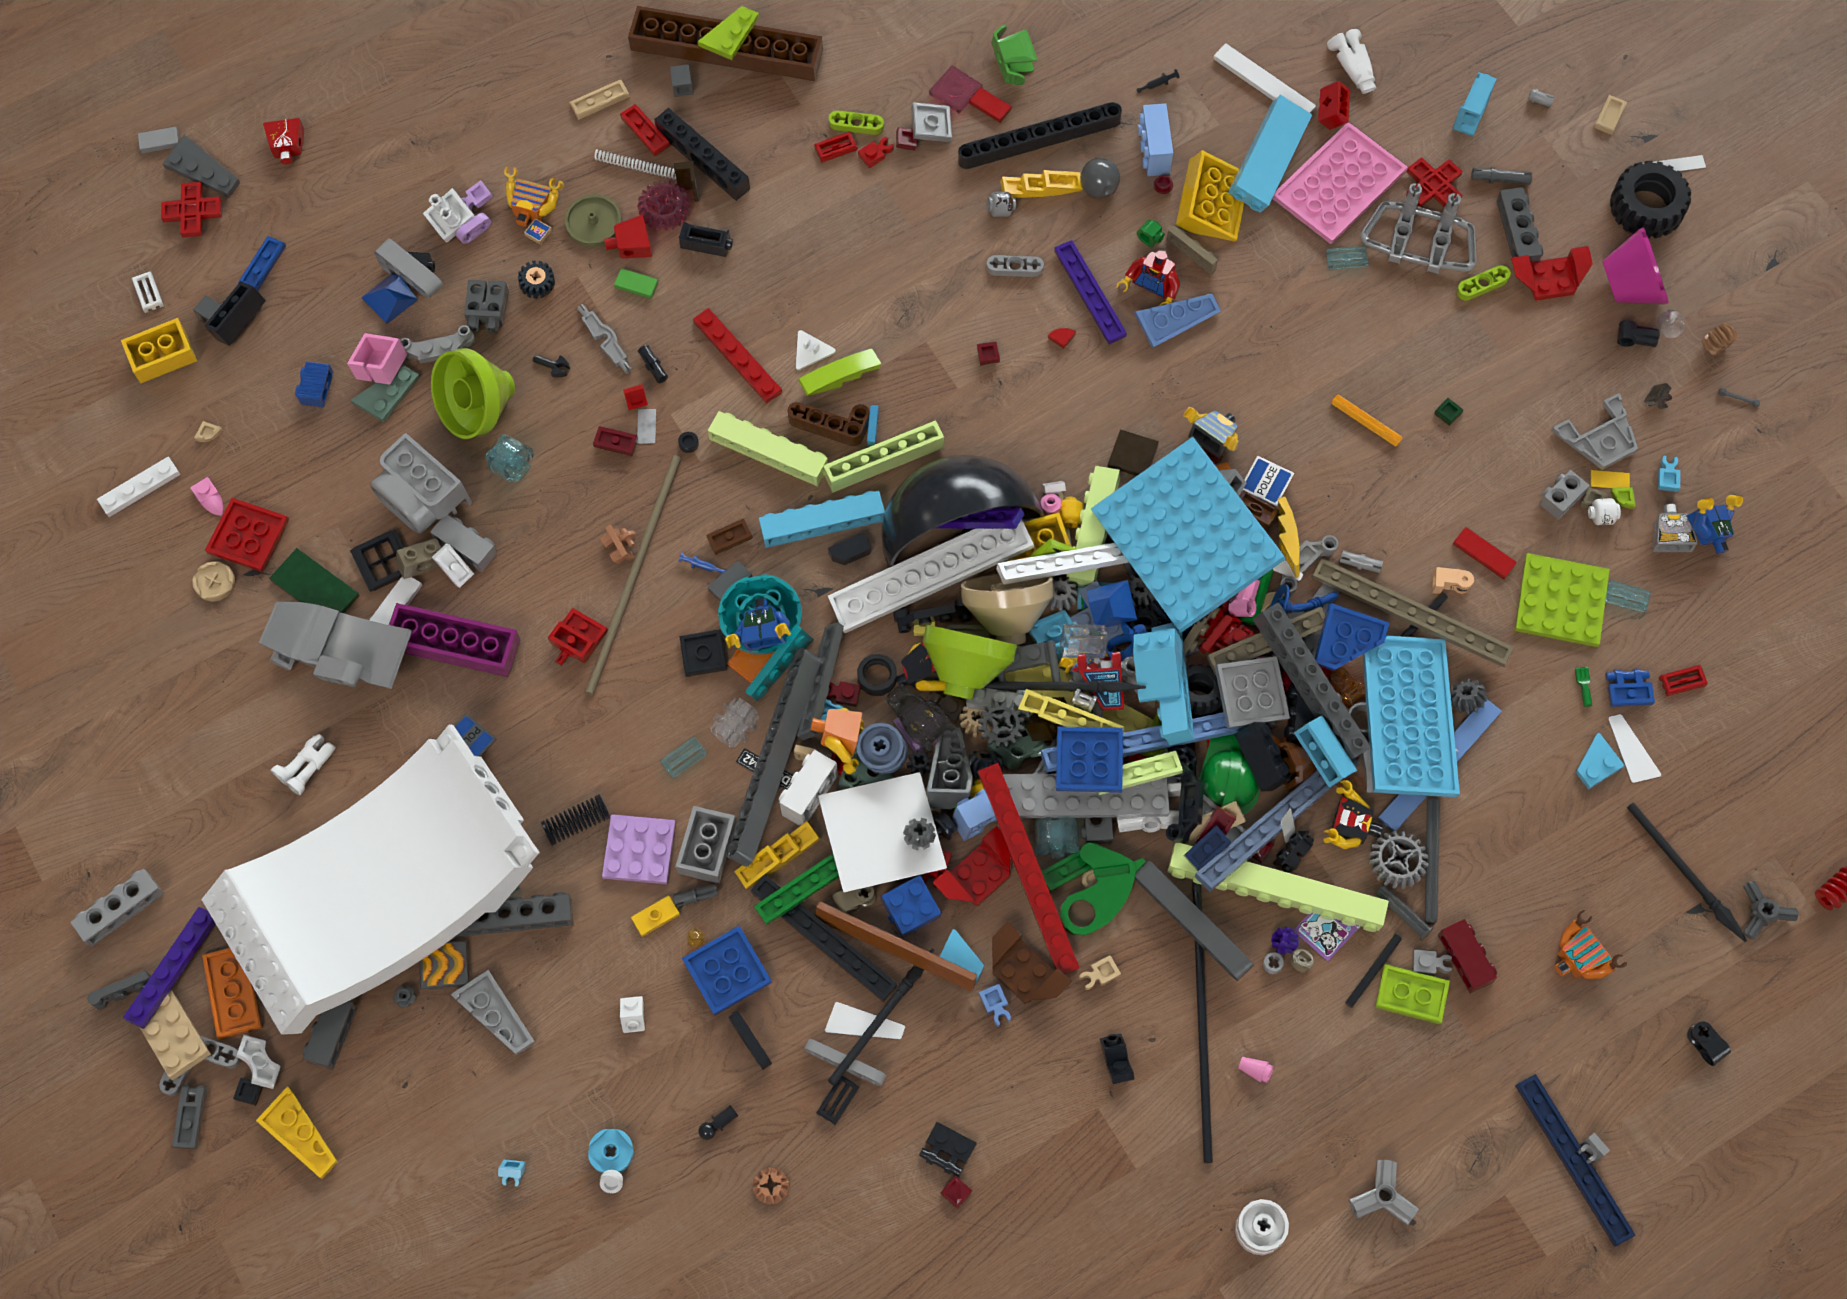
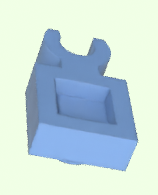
(995, 1001)

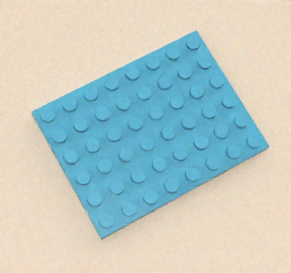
(1187, 534)

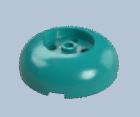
(742, 596)

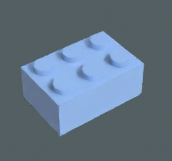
(1156, 140)

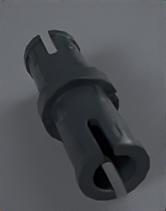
(652, 363)

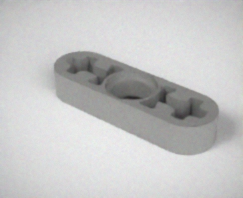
(1021, 272)

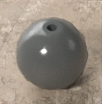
(1100, 178)

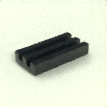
(848, 1083)

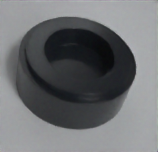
(688, 442)

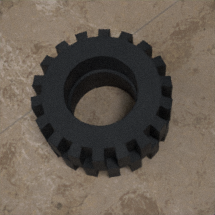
(1204, 680)

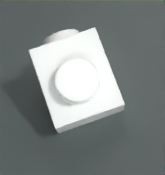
(632, 1014)

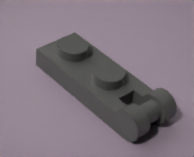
(118, 990)
(189, 1117)

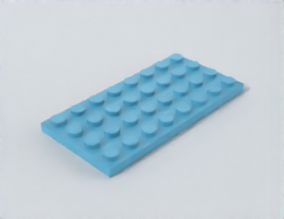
(1410, 718)

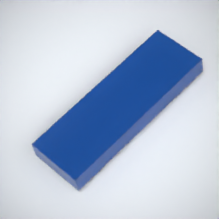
(263, 262)

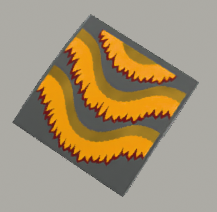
(444, 967)

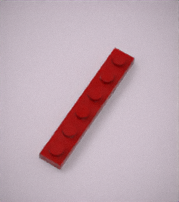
(737, 355)

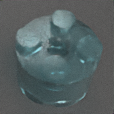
(509, 458)
(1056, 836)

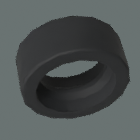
(877, 659)

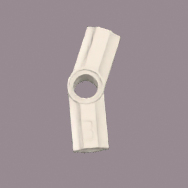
(1148, 824)

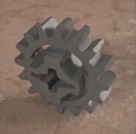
(994, 719)

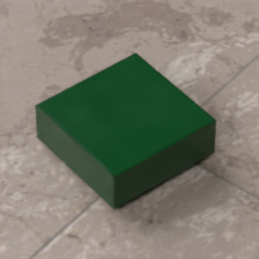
(1448, 411)

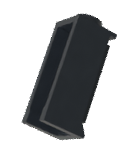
(702, 245)

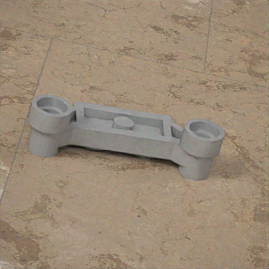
(431, 349)
(1309, 554)

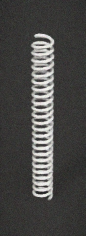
(636, 162)

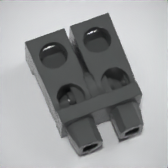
(485, 305)

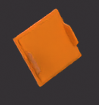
(748, 664)

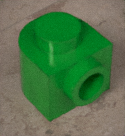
(1150, 233)

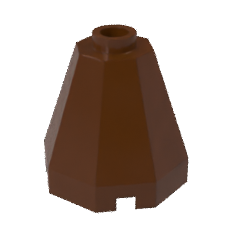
(1298, 762)

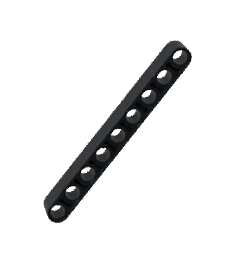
(1032, 142)

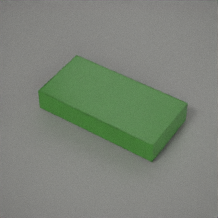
(636, 283)

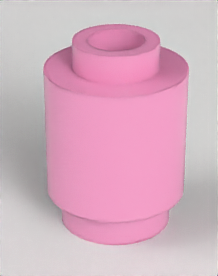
(1050, 504)

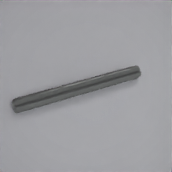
(1432, 850)

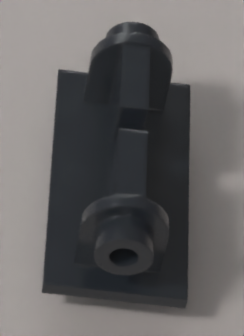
(1300, 843)

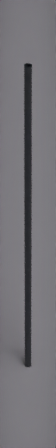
(1202, 1029)

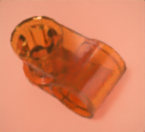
(1349, 689)

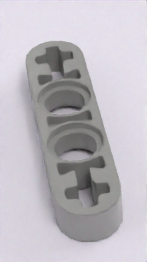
(835, 1058)

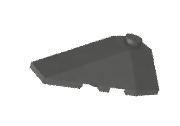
(950, 772)

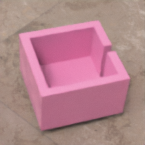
(377, 358)

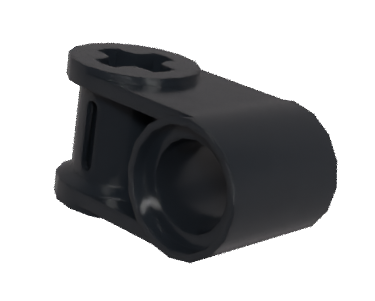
(1710, 1044)

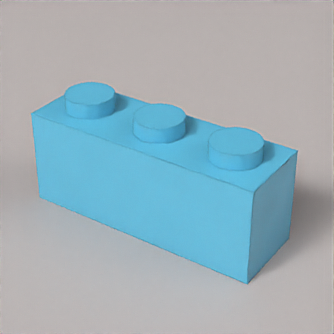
(1325, 751)

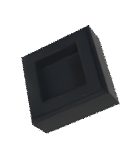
(247, 1092)

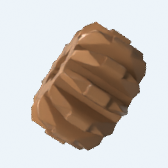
(1719, 338)

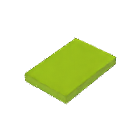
(1412, 994)

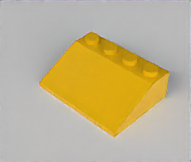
(1205, 200)

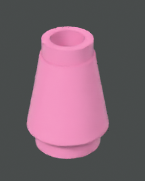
(1256, 1069)

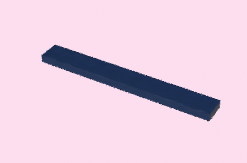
(1567, 1149)

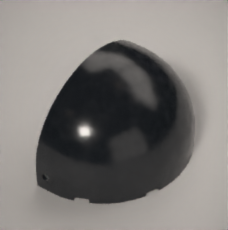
(947, 492)

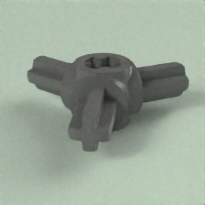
(1761, 919)

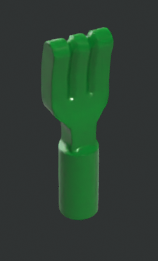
(1583, 679)

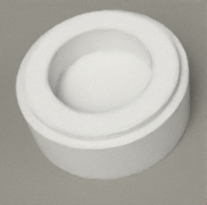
(611, 1181)

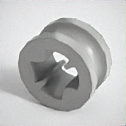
(1267, 968)

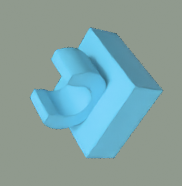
(511, 1169)

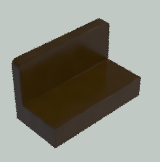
(686, 177)

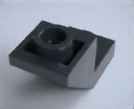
(1116, 1058)

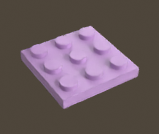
(639, 849)

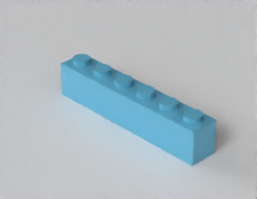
(822, 518)
(1176, 712)

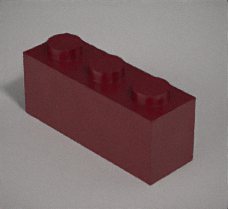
(1468, 956)

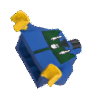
(1713, 522)
(760, 628)

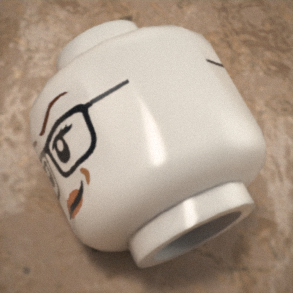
(1604, 511)

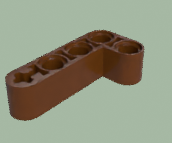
(802, 415)

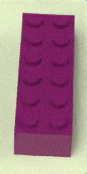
(457, 640)

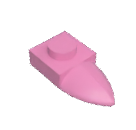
(208, 496)

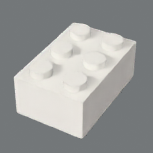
(814, 779)

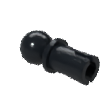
(708, 1130)

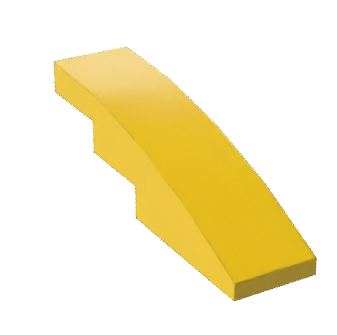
(1042, 185)
(1289, 536)
(778, 855)

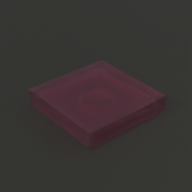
(955, 89)

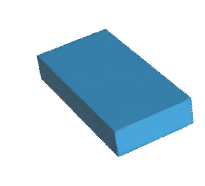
(873, 425)

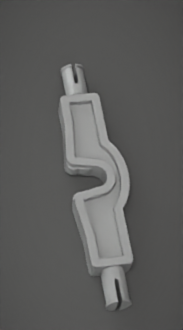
(609, 346)

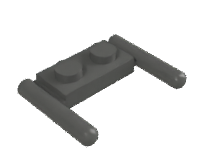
(1034, 656)

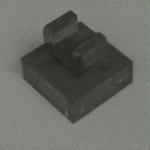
(1658, 395)

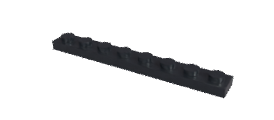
(831, 944)

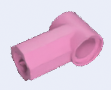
(1244, 603)

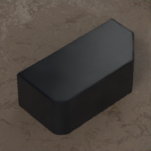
(850, 550)

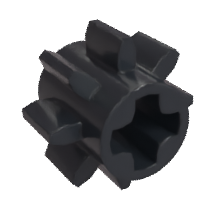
(917, 758)

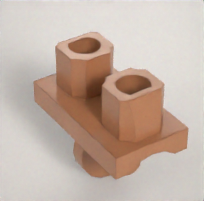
(621, 541)

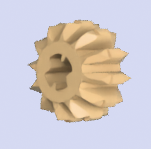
(968, 721)

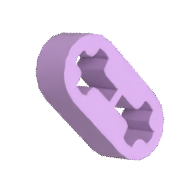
(473, 228)

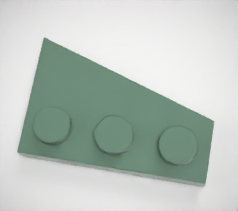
(382, 398)

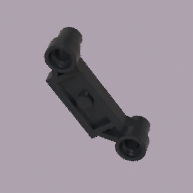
(926, 617)
(1190, 806)

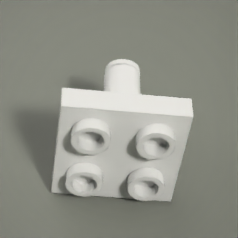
(448, 214)

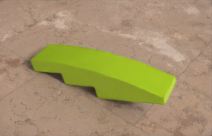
(842, 370)

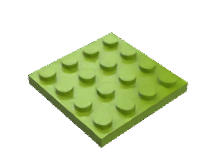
(1562, 600)

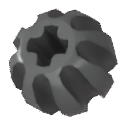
(923, 840)

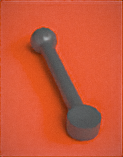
(1723, 392)

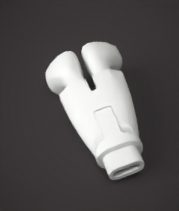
(1354, 61)

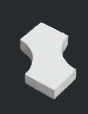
(262, 1068)

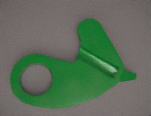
(1107, 897)

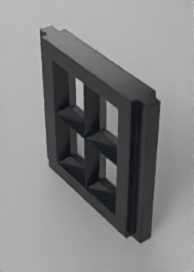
(364, 567)

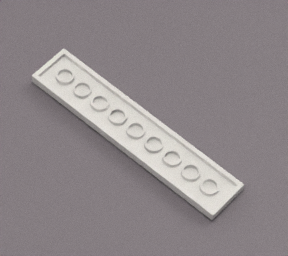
(927, 574)

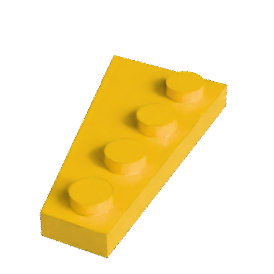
(295, 1130)

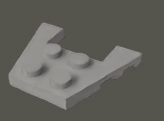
(1606, 443)

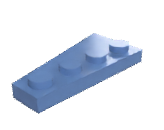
(1171, 319)

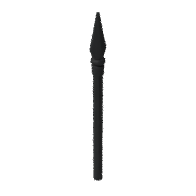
(1091, 686)
(1721, 912)
(905, 985)

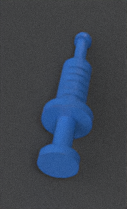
(699, 563)

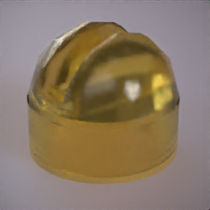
(695, 937)

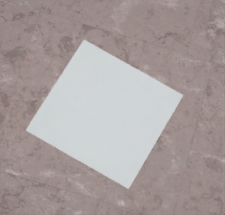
(868, 830)

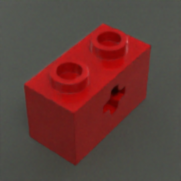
(1334, 105)

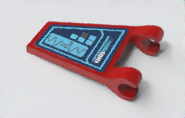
(1106, 700)

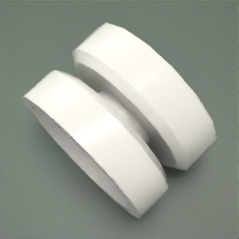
(1248, 1229)

